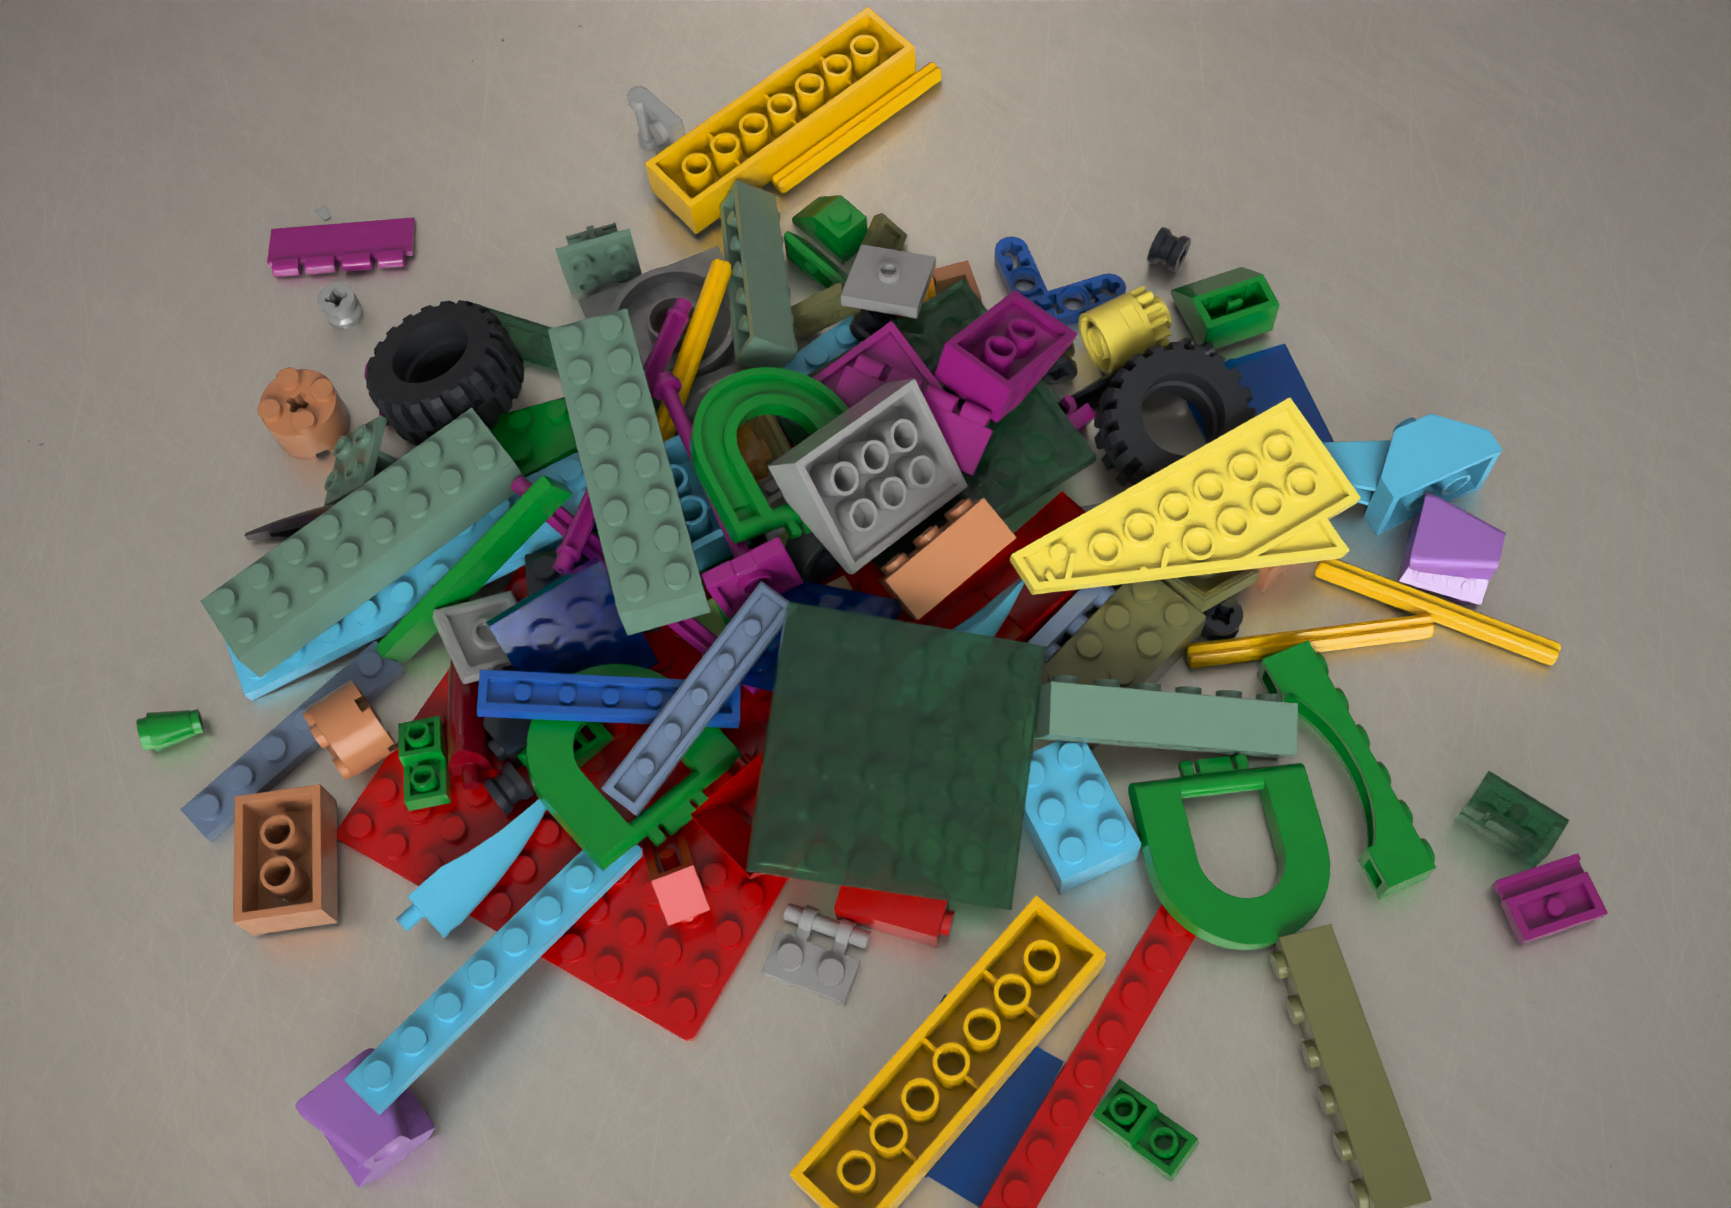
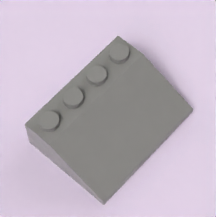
(870, 474)

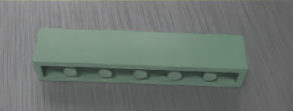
(758, 278)
(1166, 719)

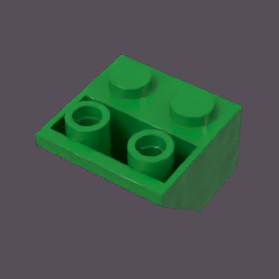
(1227, 307)

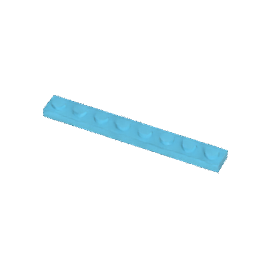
(483, 979)

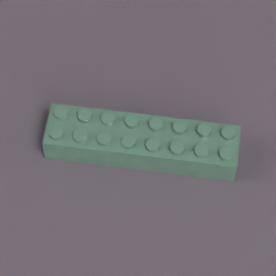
(628, 473)
(362, 544)

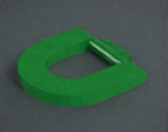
(716, 450)
(585, 810)
(1178, 876)

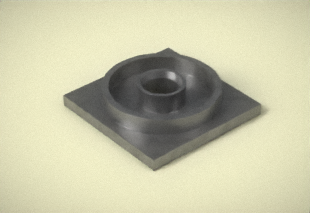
(654, 293)

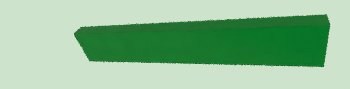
(475, 567)

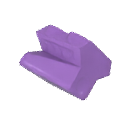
(1450, 552)
(360, 1137)

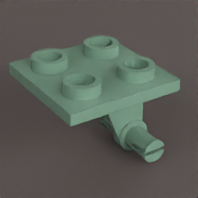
(598, 258)
(356, 460)

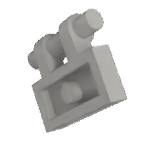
(811, 966)

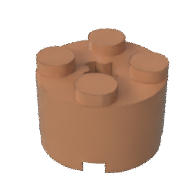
(303, 412)
(349, 730)

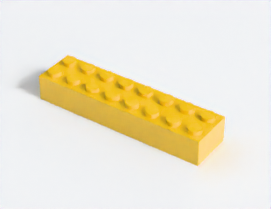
(781, 117)
(951, 1064)

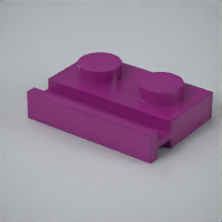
(1549, 899)

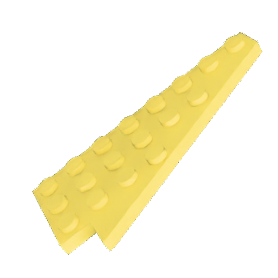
(1227, 507)

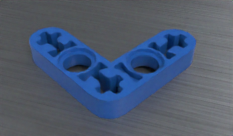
(1040, 295)

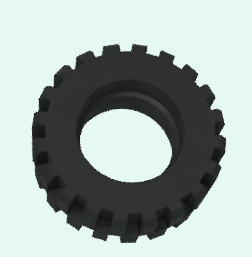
(442, 367)
(1173, 371)

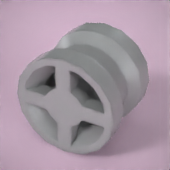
(349, 310)

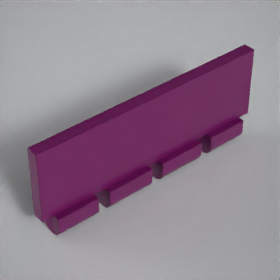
(349, 243)
(964, 433)

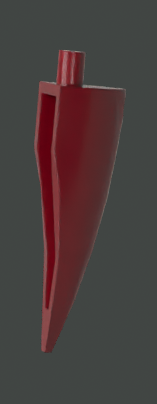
(466, 732)

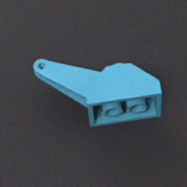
(1419, 459)

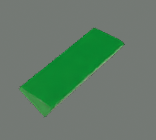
(813, 262)

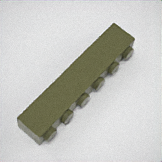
(1349, 1071)

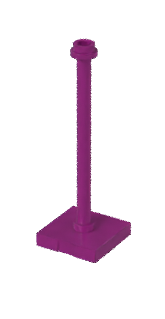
(735, 579)

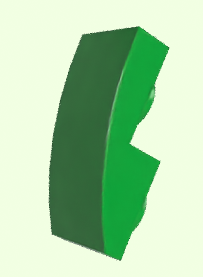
(424, 763)
(1145, 1129)

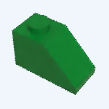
(833, 226)

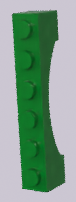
(1393, 850)

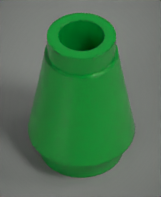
(168, 728)

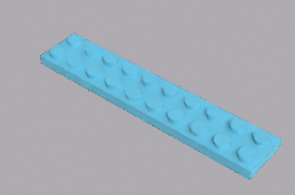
(391, 604)

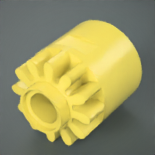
(1124, 327)

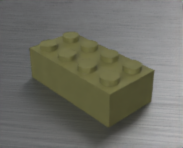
(1130, 638)

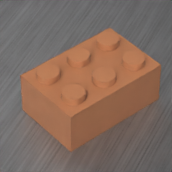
(945, 556)
(285, 860)

